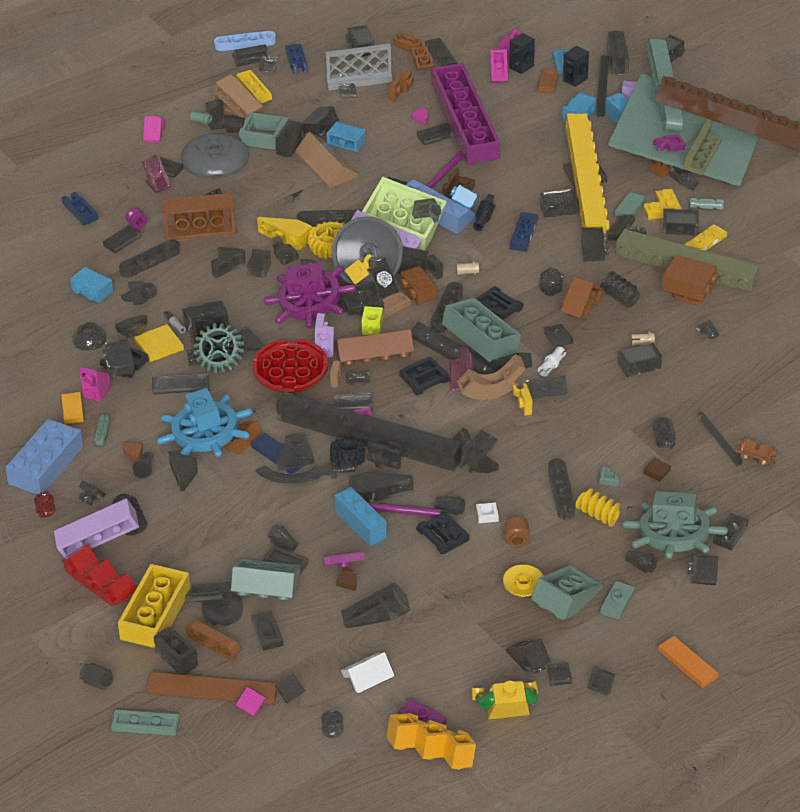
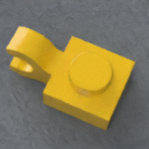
(524, 399)

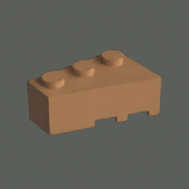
(236, 98)

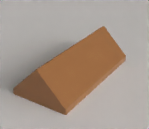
(324, 161)

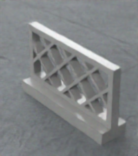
(359, 77)

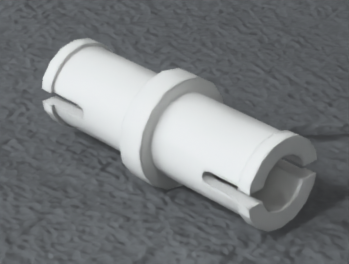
(551, 361)

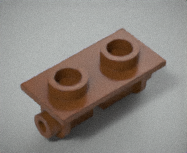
(748, 450)

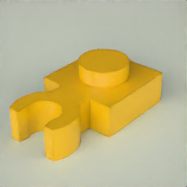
(359, 270)

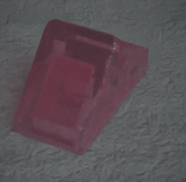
(156, 174)

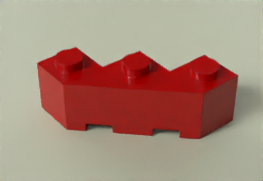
(99, 576)

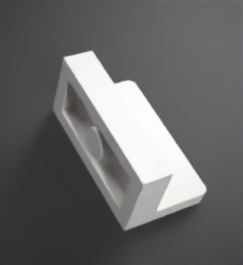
(368, 671)

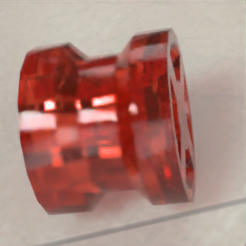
(44, 504)

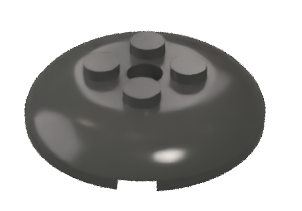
(214, 155)

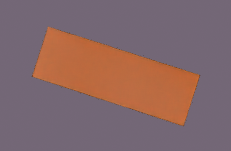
(688, 661)

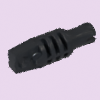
(484, 212)

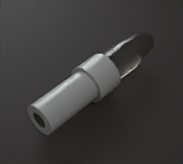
(174, 321)

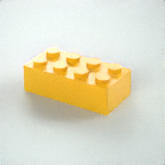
(154, 605)

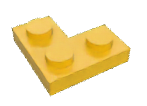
(665, 200)

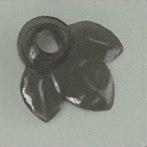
(139, 292)

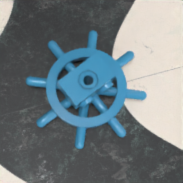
(204, 419)

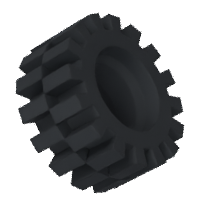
(347, 452)

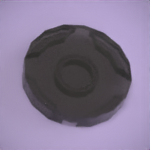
(223, 611)

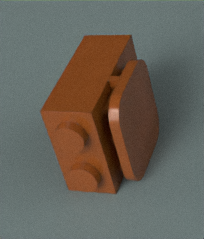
(689, 279)

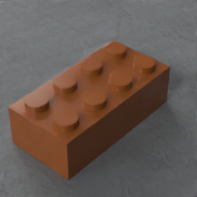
(198, 216)

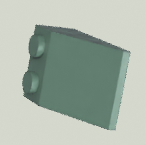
(565, 591)

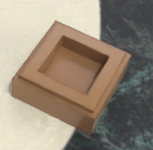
(335, 373)

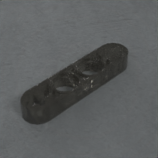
(312, 217)
(167, 250)
(447, 296)
(564, 488)

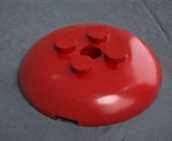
(290, 365)

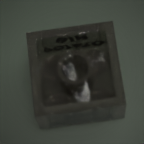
(206, 315)

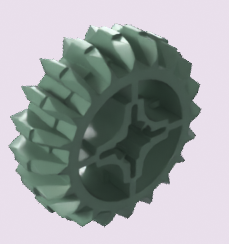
(213, 353)

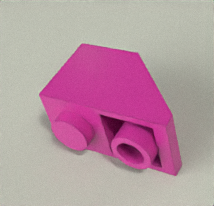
(94, 383)

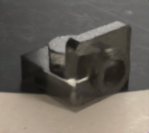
(426, 208)

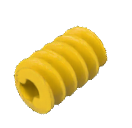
(598, 507)

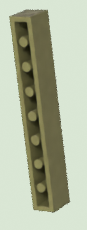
(662, 252)

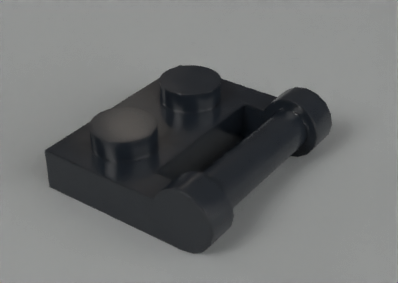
(500, 303)
(423, 370)
(447, 529)

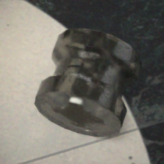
(333, 718)

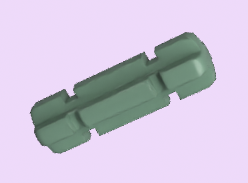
(706, 203)
(101, 430)

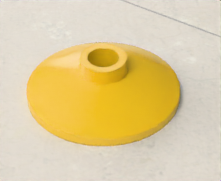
(521, 580)

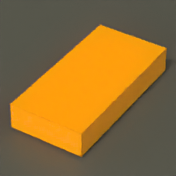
(72, 408)

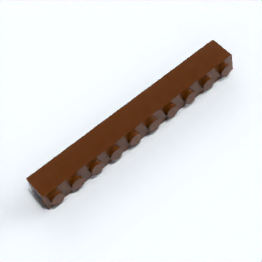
(729, 112)

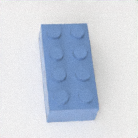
(44, 457)

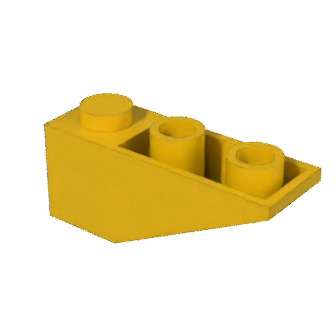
(290, 230)

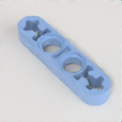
(245, 40)

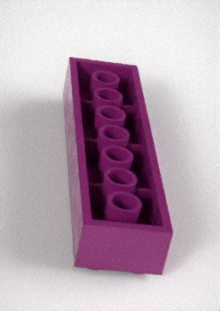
(465, 113)

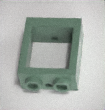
(261, 122)

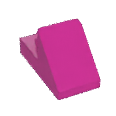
(498, 66)
(153, 128)

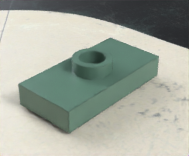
(617, 600)

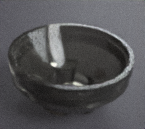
(132, 326)
(89, 340)

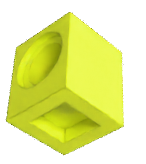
(372, 320)

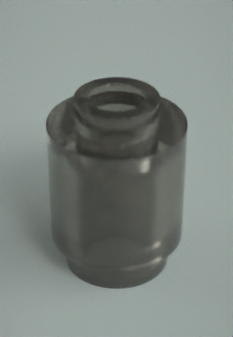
(96, 676)

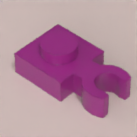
(670, 142)

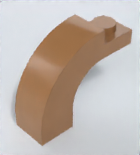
(492, 385)

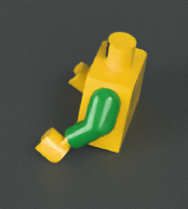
(507, 699)

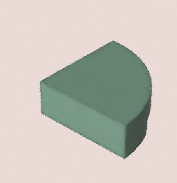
(608, 477)

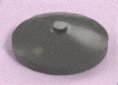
(366, 237)

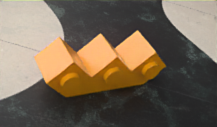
(431, 740)

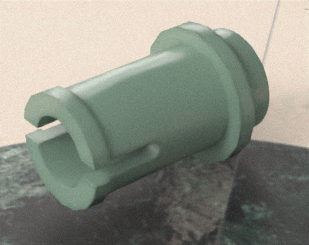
(204, 118)

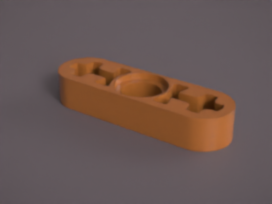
(212, 639)

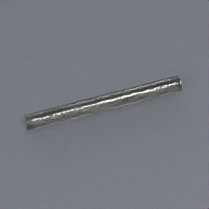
(719, 438)

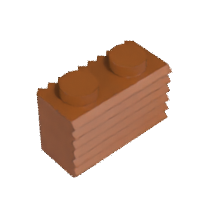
(418, 285)

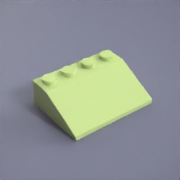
(395, 205)

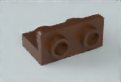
(456, 180)

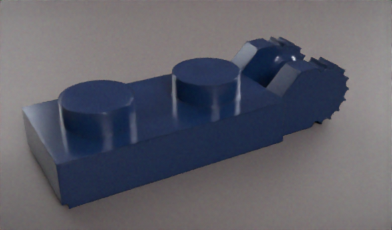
(296, 58)
(80, 209)

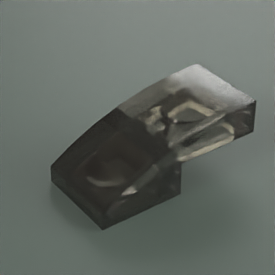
(229, 122)

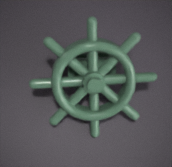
(676, 515)

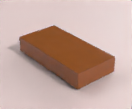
(548, 80)

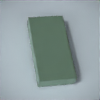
(630, 204)

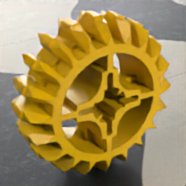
(322, 238)

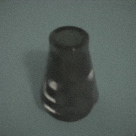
(143, 466)
(453, 505)
(280, 536)
(644, 561)

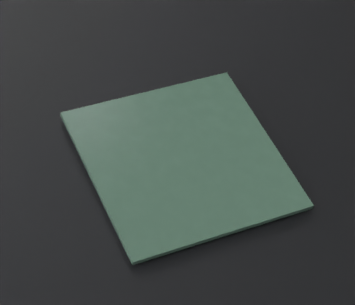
(643, 123)

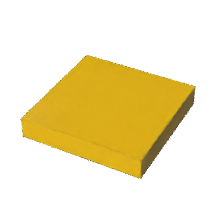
(159, 343)

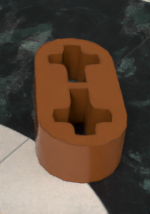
(406, 41)

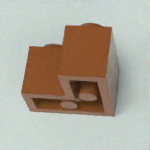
(581, 297)

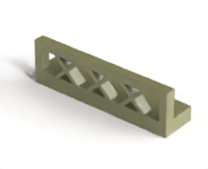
(698, 150)

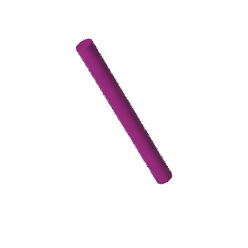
(405, 509)

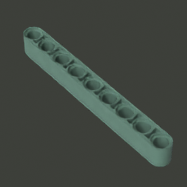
(661, 66)

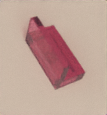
(460, 366)

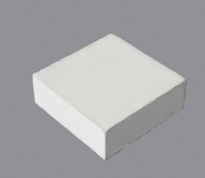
(487, 512)

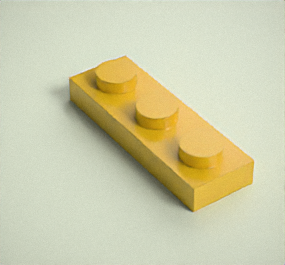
(254, 85)

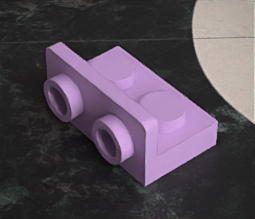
(324, 335)

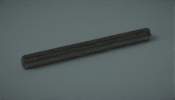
(602, 85)

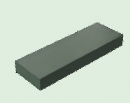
(145, 722)

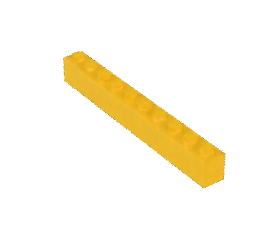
(586, 172)

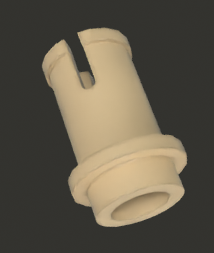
(468, 268)
(643, 339)

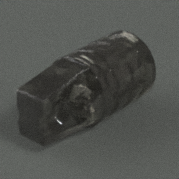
(685, 179)

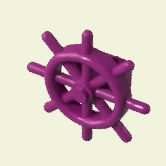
(307, 285)

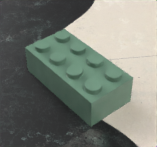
(481, 329)

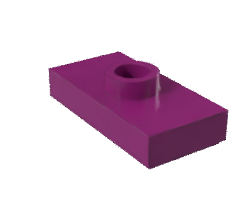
(344, 559)
(423, 712)

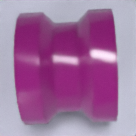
(136, 218)

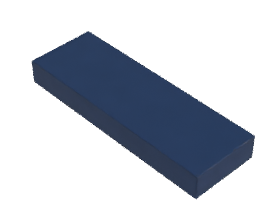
(270, 449)

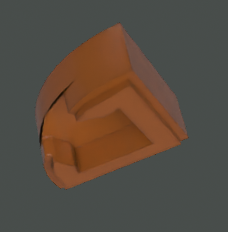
(133, 450)

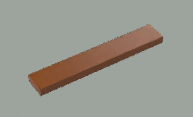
(207, 687)

